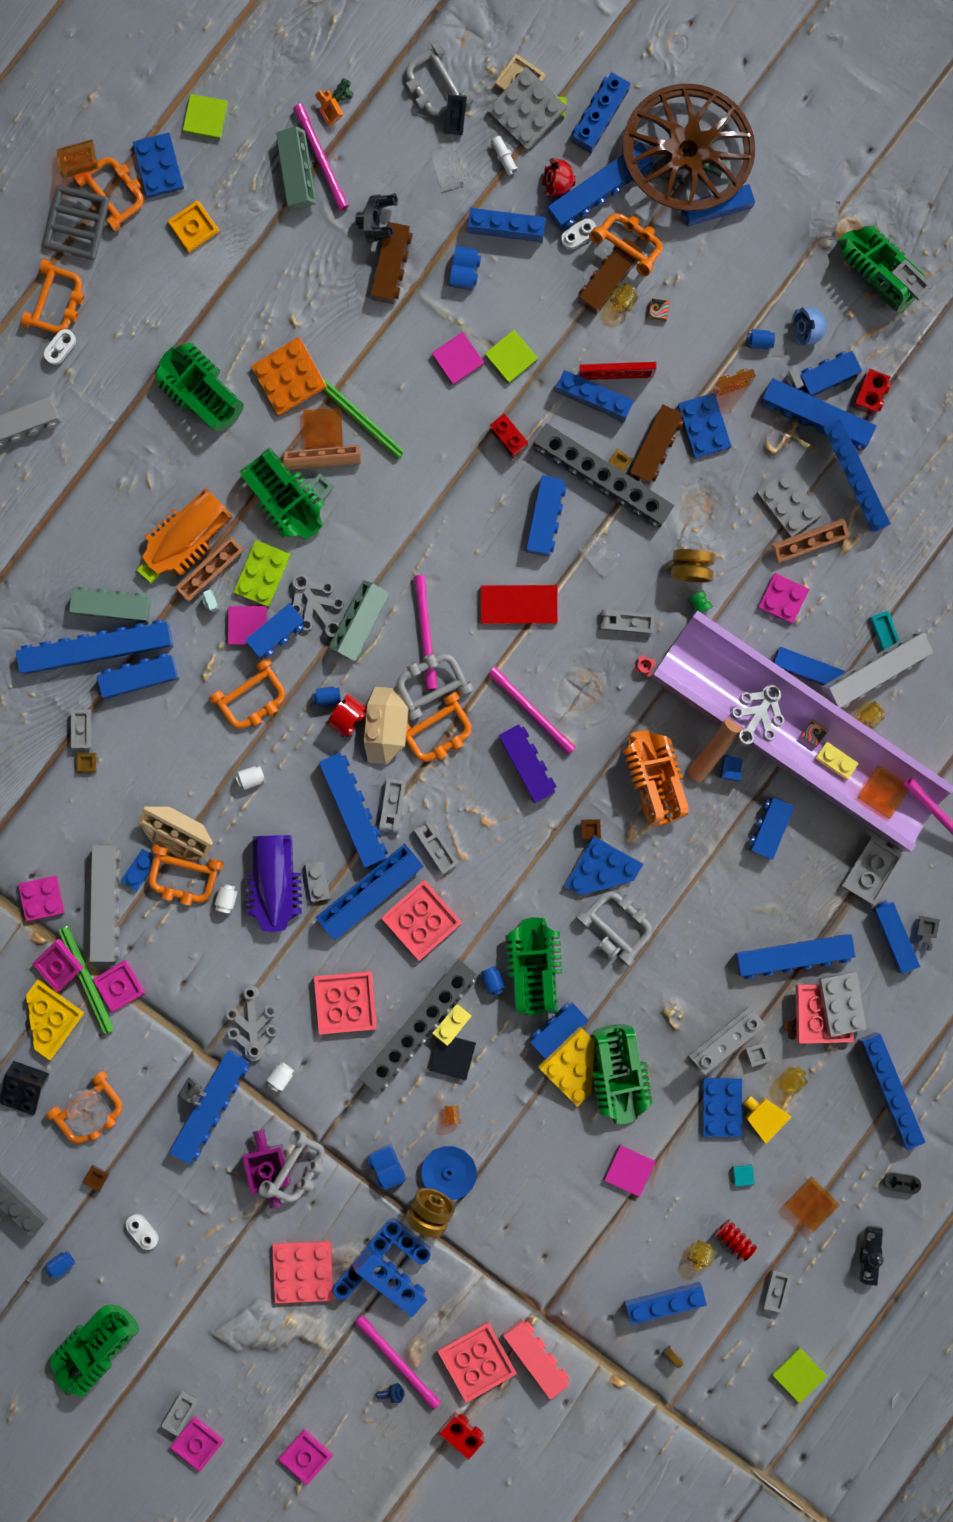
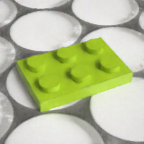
(262, 573)

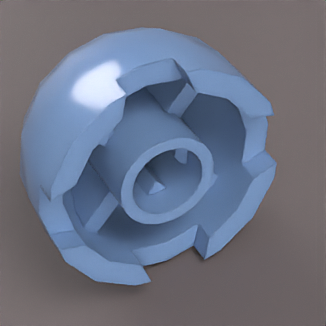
(809, 326)

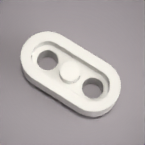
(578, 233)
(58, 346)
(144, 1230)

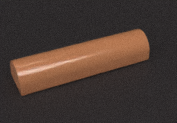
(322, 457)
(810, 540)
(209, 569)
(714, 750)

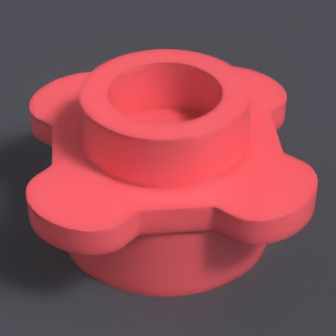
(649, 662)

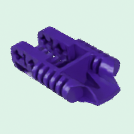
(273, 882)

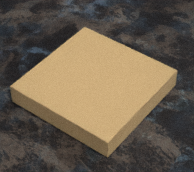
(513, 69)

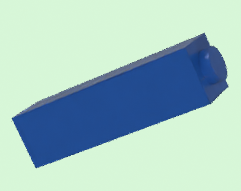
(739, 202)
(806, 667)
(896, 936)

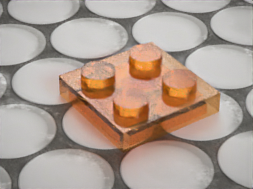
(77, 159)
(728, 384)
(323, 428)
(883, 792)
(812, 1204)

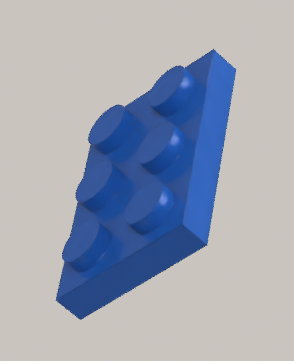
(158, 165)
(704, 425)
(722, 1107)

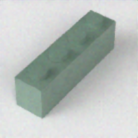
(296, 168)
(110, 605)
(359, 620)

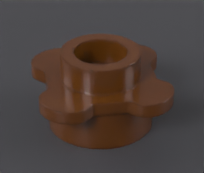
(789, 1028)

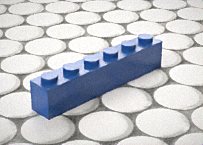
(596, 189)
(815, 412)
(856, 476)
(352, 809)
(369, 892)
(794, 955)
(892, 1091)
(206, 1115)

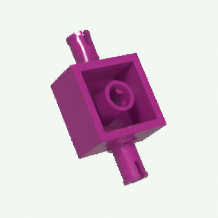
(257, 1159)

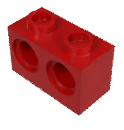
(867, 390)
(508, 435)
(458, 1438)

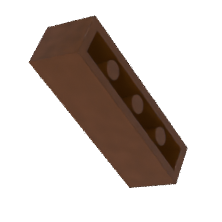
(390, 264)
(605, 280)
(655, 445)

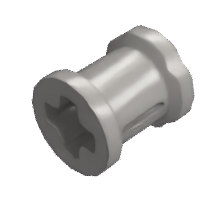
(607, 948)

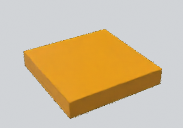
(193, 226)

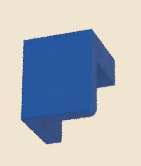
(731, 768)

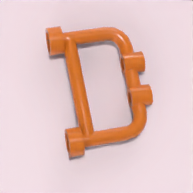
(133, 185)
(645, 264)
(70, 314)
(270, 708)
(455, 743)
(168, 892)
(100, 1084)

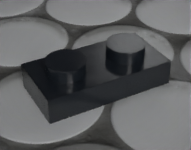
(455, 114)

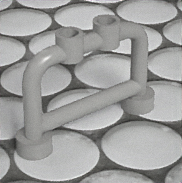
(414, 86)
(430, 661)
(638, 915)
(298, 1139)

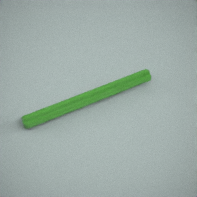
(363, 420)
(87, 982)

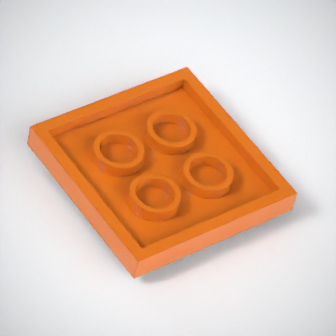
(289, 376)

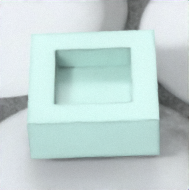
(210, 601)

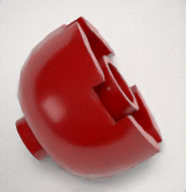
(558, 178)

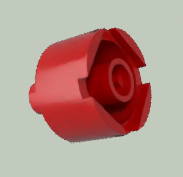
(345, 716)

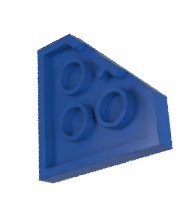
(602, 868)

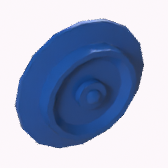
(449, 1171)

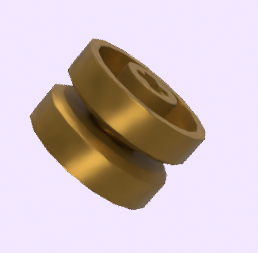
(693, 565)
(430, 1212)

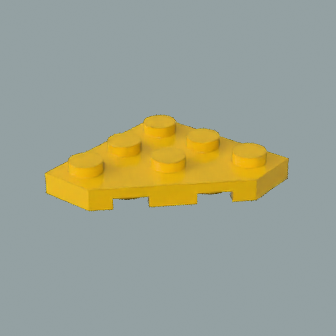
(50, 1018)
(572, 1066)

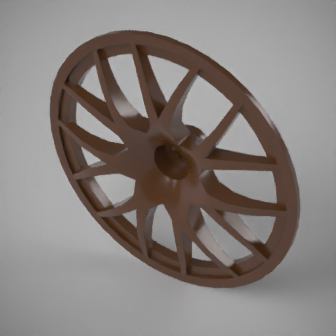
(689, 140)

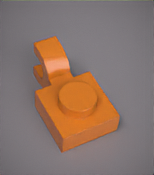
(330, 109)

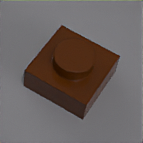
(589, 828)
(96, 1178)

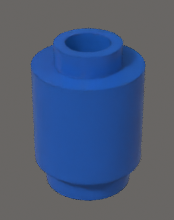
(761, 339)
(327, 696)
(492, 981)
(59, 1265)

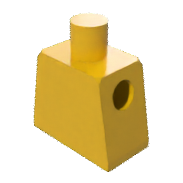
(765, 1117)

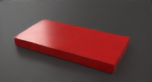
(617, 370)
(519, 604)

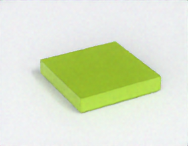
(205, 116)
(511, 356)
(799, 1375)

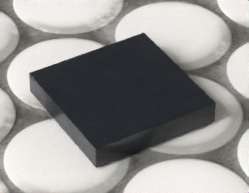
(453, 1059)

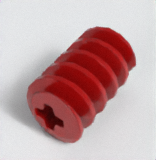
(735, 1240)

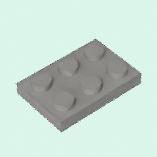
(789, 503)
(873, 871)
(842, 1004)

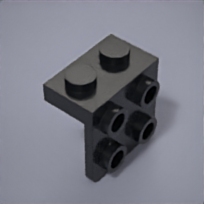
(23, 1087)

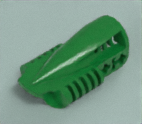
(876, 260)
(194, 384)
(283, 496)
(534, 966)
(621, 1076)
(88, 1353)

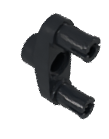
(370, 218)

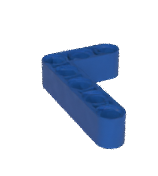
(389, 1238)

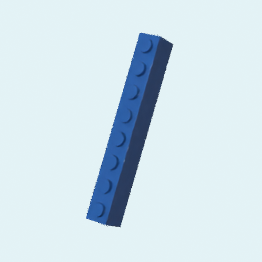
(94, 648)

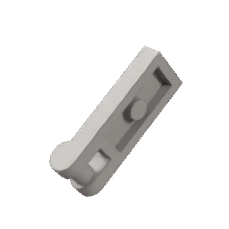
(628, 621)
(392, 805)
(436, 847)

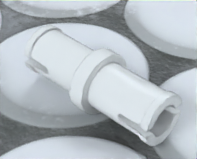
(504, 155)

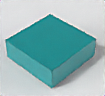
(743, 1175)

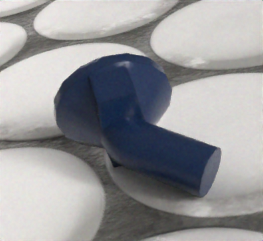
(395, 1393)

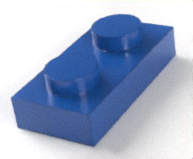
(138, 870)

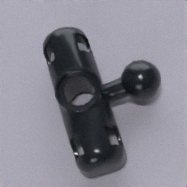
(871, 1255)

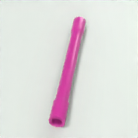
(304, 121)
(420, 590)
(561, 740)
(918, 792)
(369, 1330)

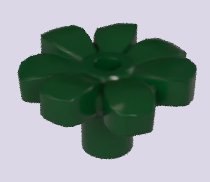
(343, 90)

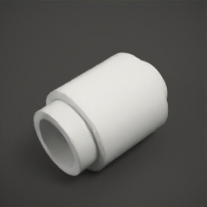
(250, 777)
(226, 898)
(280, 1077)

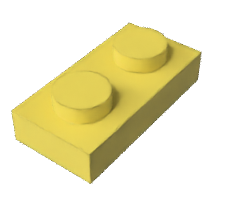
(836, 761)
(452, 1025)

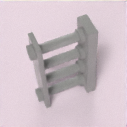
(727, 1040)

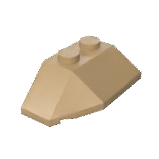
(385, 725)
(176, 831)

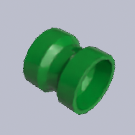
(700, 602)

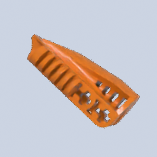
(185, 534)
(656, 774)

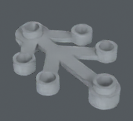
(314, 601)
(760, 714)
(252, 1026)

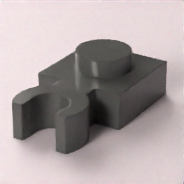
(661, 163)
(928, 929)
(192, 1091)

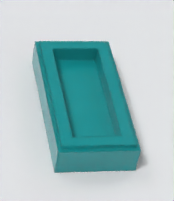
(884, 629)

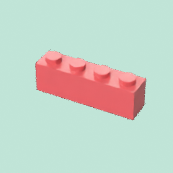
(536, 1358)

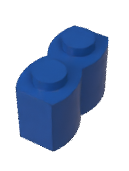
(464, 268)
(387, 1167)

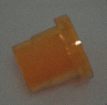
(451, 1115)

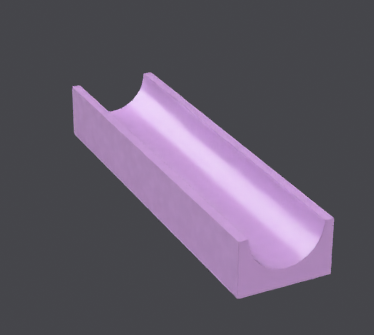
(714, 668)

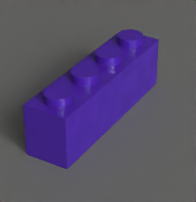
(527, 764)

